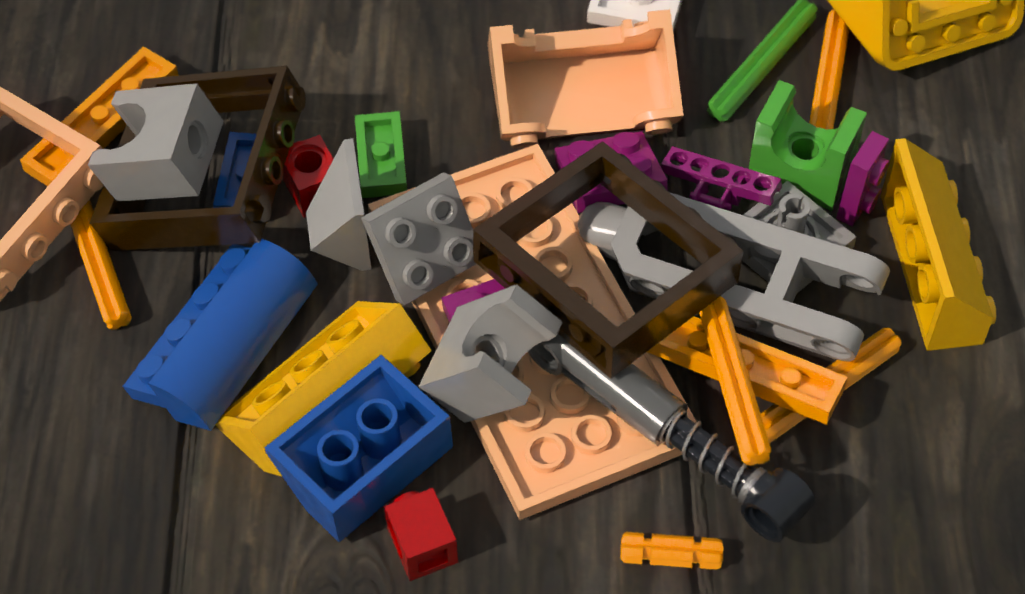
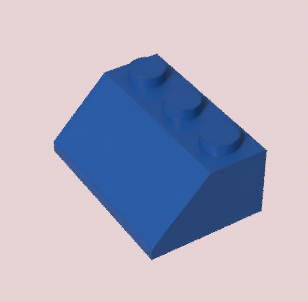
(361, 447)

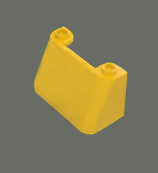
(919, 31)

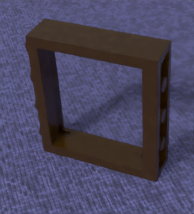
(268, 88)
(582, 325)

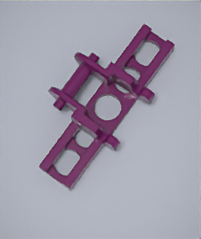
(734, 192)

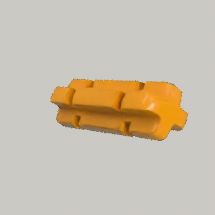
(671, 550)

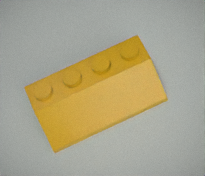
(935, 250)
(318, 371)

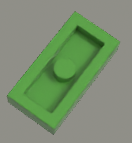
(380, 154)

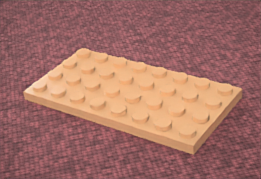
(562, 436)

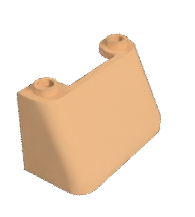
(585, 80)

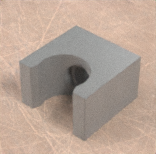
(171, 148)
(481, 350)

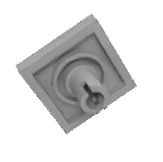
(800, 214)
(422, 238)

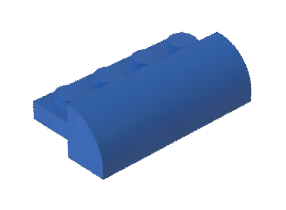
(222, 333)

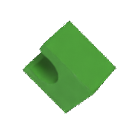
(804, 154)

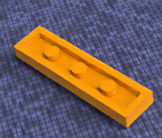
(96, 116)
(772, 372)

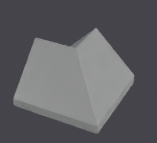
(337, 211)

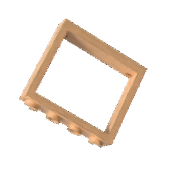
(57, 204)

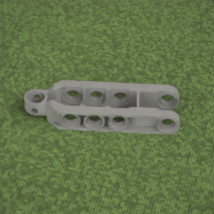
(771, 313)

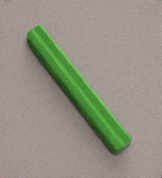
(761, 60)

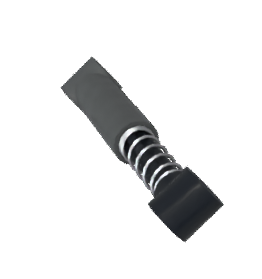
(769, 499)

